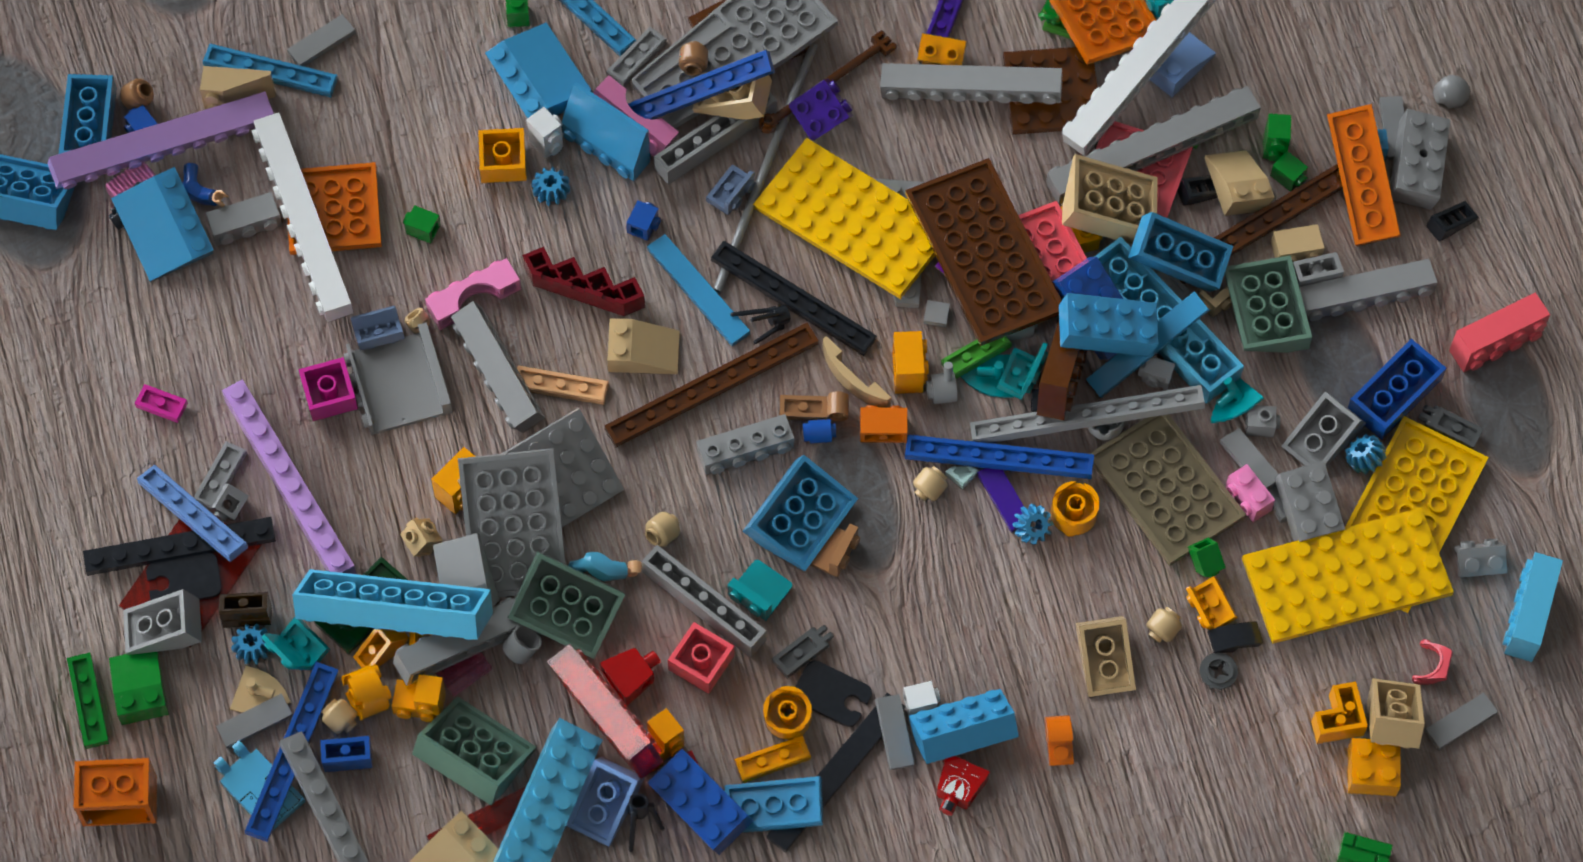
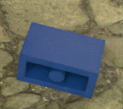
(346, 754)

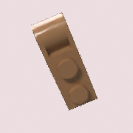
(806, 408)

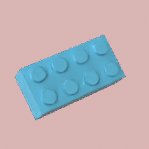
(1532, 606)

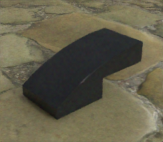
(1235, 636)

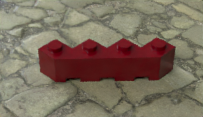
(592, 288)

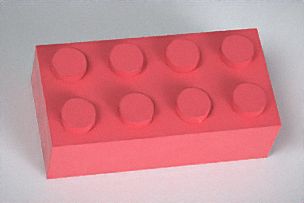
(1499, 333)

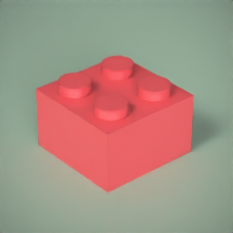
(701, 657)

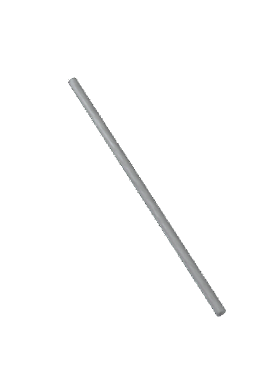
(769, 157)

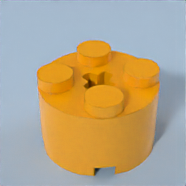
(1074, 508)
(366, 691)
(778, 703)

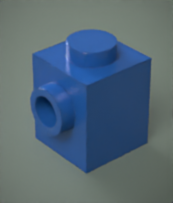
(138, 119)
(643, 220)

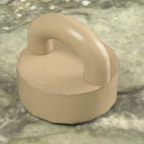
(415, 318)

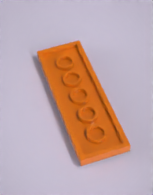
(1363, 175)

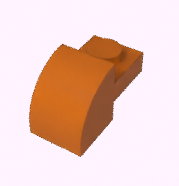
(1059, 740)

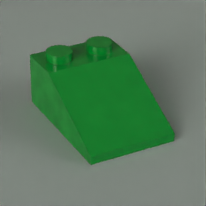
(138, 687)

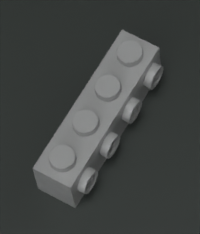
(745, 444)

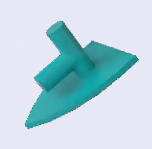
(987, 375)
(1235, 400)

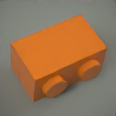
(883, 424)

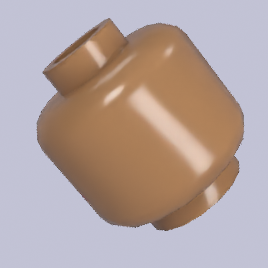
(693, 58)
(136, 93)

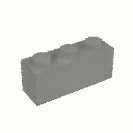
(244, 219)

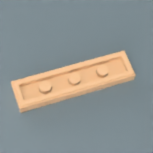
(564, 385)

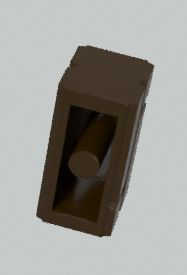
(244, 609)

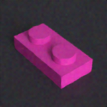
(161, 403)

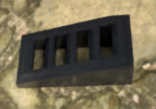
(1189, 193)
(1440, 228)

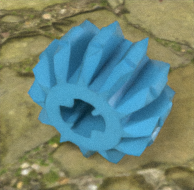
(542, 184)
(1365, 454)
(1036, 515)
(241, 644)

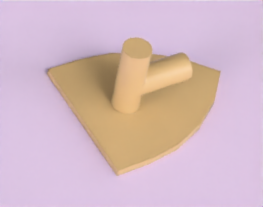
(255, 689)

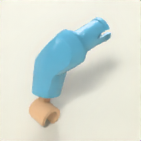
(604, 568)

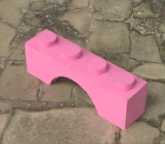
(660, 132)
(497, 280)

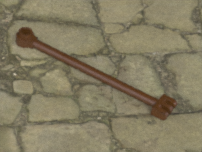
(878, 45)

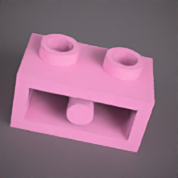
(1250, 493)

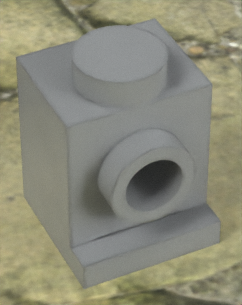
(1157, 373)
(235, 497)

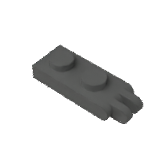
(1451, 425)
(802, 651)

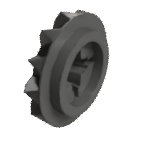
(1214, 661)

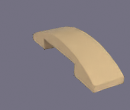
(872, 395)

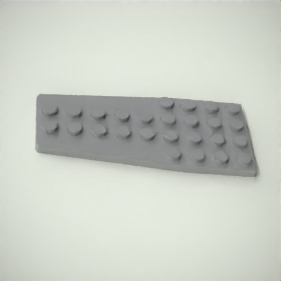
(734, 33)

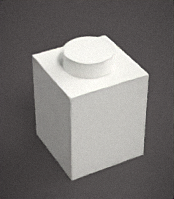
(920, 697)

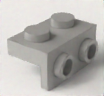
(1481, 558)

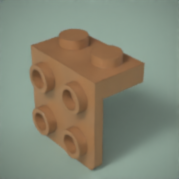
(836, 551)

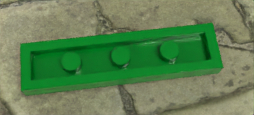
(87, 700)

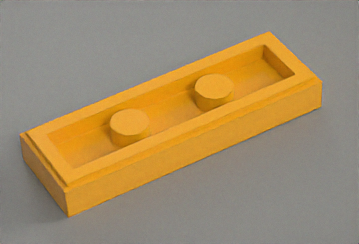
(772, 759)

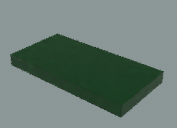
(351, 637)

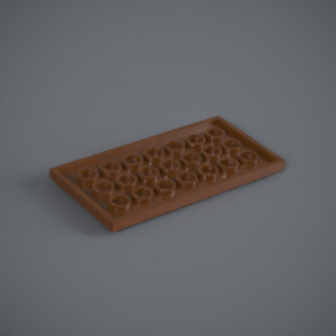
(984, 251)

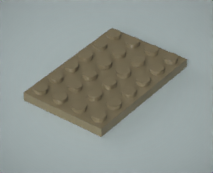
(1166, 486)

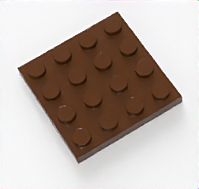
(1077, 87)

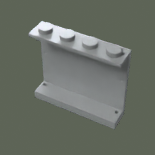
(399, 382)

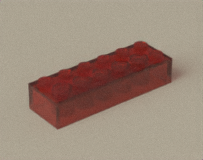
(606, 710)

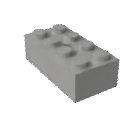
(1419, 159)

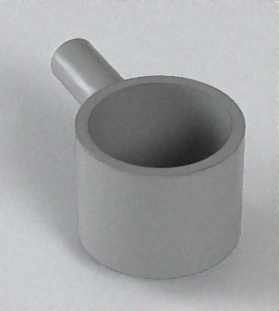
(942, 386)
(521, 644)

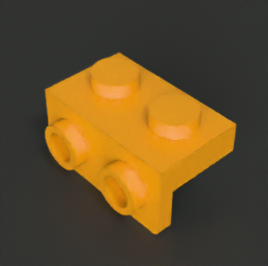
(1211, 604)

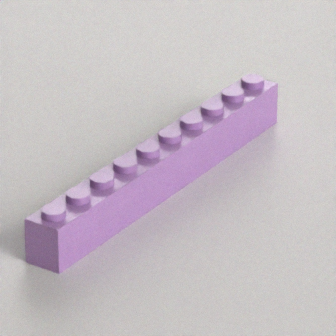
(158, 141)
(287, 479)

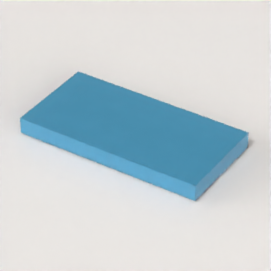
(780, 803)

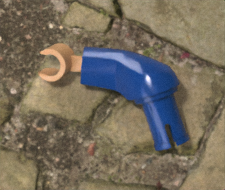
(197, 192)

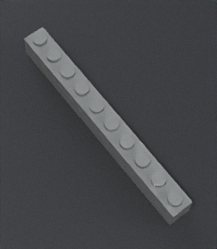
(1168, 137)

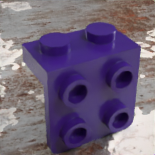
(821, 109)

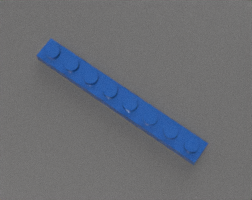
(704, 86)
(999, 456)
(281, 775)

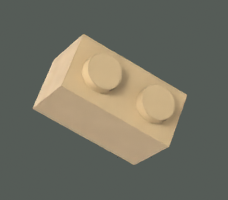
(1298, 242)

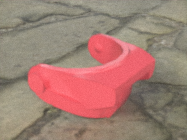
(1441, 672)

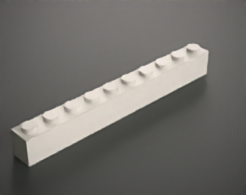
(1133, 73)
(302, 216)

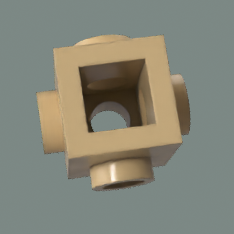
(420, 536)

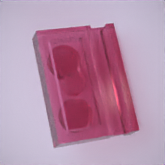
(464, 673)

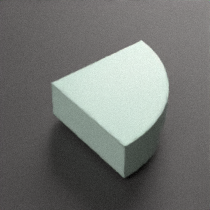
(961, 475)

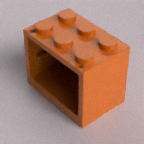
(115, 792)

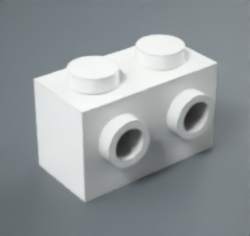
(545, 132)

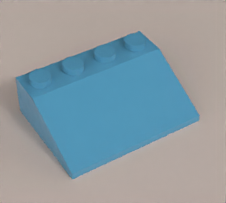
(536, 70)
(606, 133)
(30, 193)
(162, 224)
(800, 513)

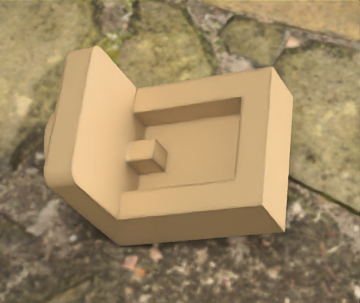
(1220, 302)

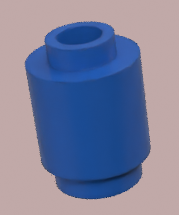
(819, 431)

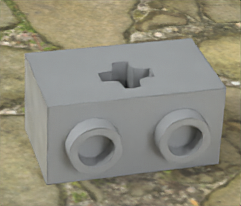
(1318, 269)

